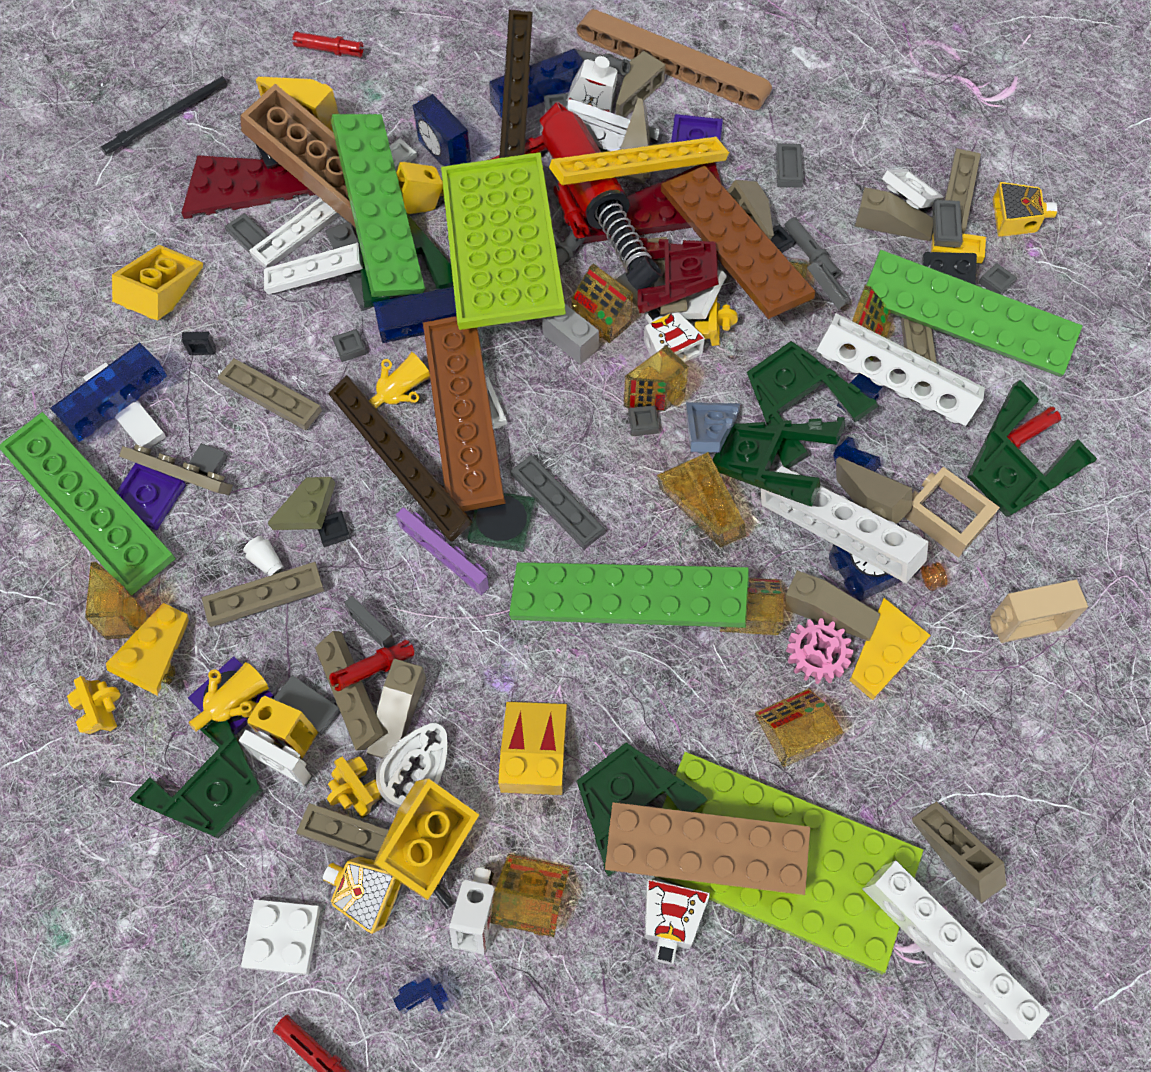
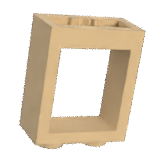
(936, 527)
(1038, 611)

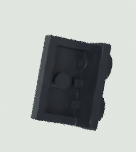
(953, 264)

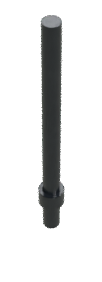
(125, 138)

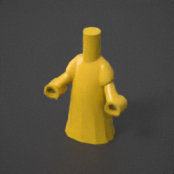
(407, 375)
(231, 697)

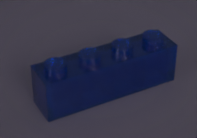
(545, 78)
(405, 315)
(109, 392)

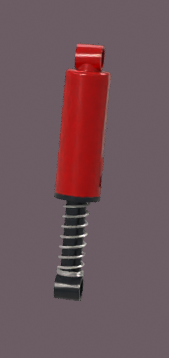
(600, 200)

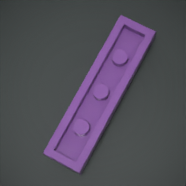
(435, 544)

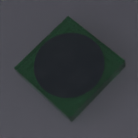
(503, 524)

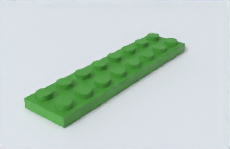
(377, 205)
(974, 313)
(86, 503)
(631, 594)

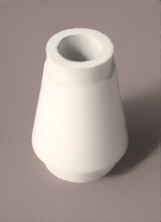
(262, 555)

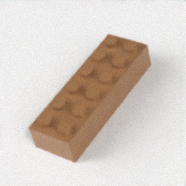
(299, 145)
(708, 848)

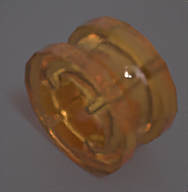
(934, 576)

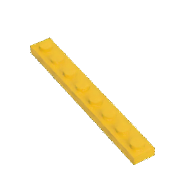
(637, 160)

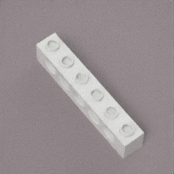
(893, 356)
(854, 530)
(956, 952)

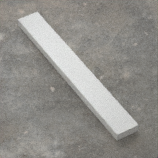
(312, 219)

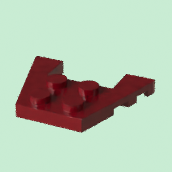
(688, 270)

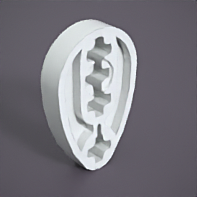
(397, 760)

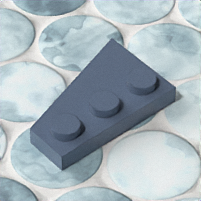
(709, 424)

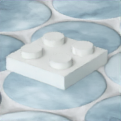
(914, 189)
(284, 761)
(281, 937)

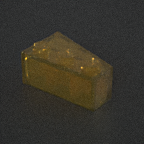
(704, 498)

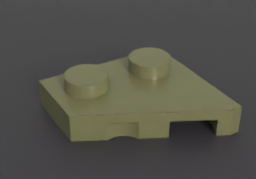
(305, 506)

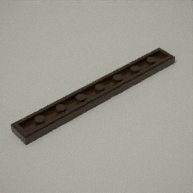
(516, 83)
(400, 459)

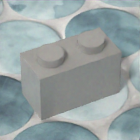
(572, 334)

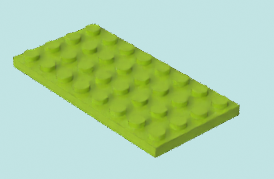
(501, 242)
(840, 863)

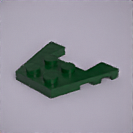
(629, 779)
(214, 793)

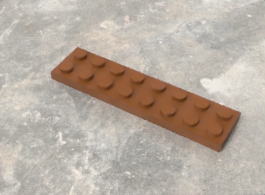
(739, 242)
(463, 415)

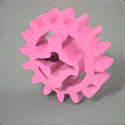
(814, 662)

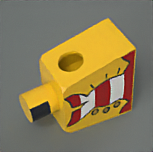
(283, 724)

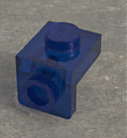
(848, 451)
(415, 994)

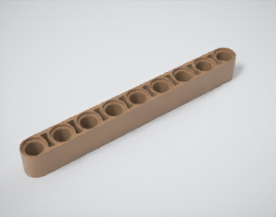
(681, 61)

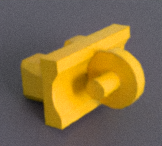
(711, 329)
(97, 702)
(348, 788)

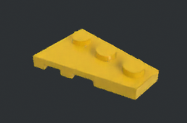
(889, 649)
(149, 650)

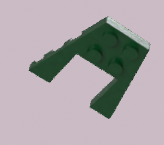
(436, 263)
(789, 377)
(753, 446)
(1006, 472)

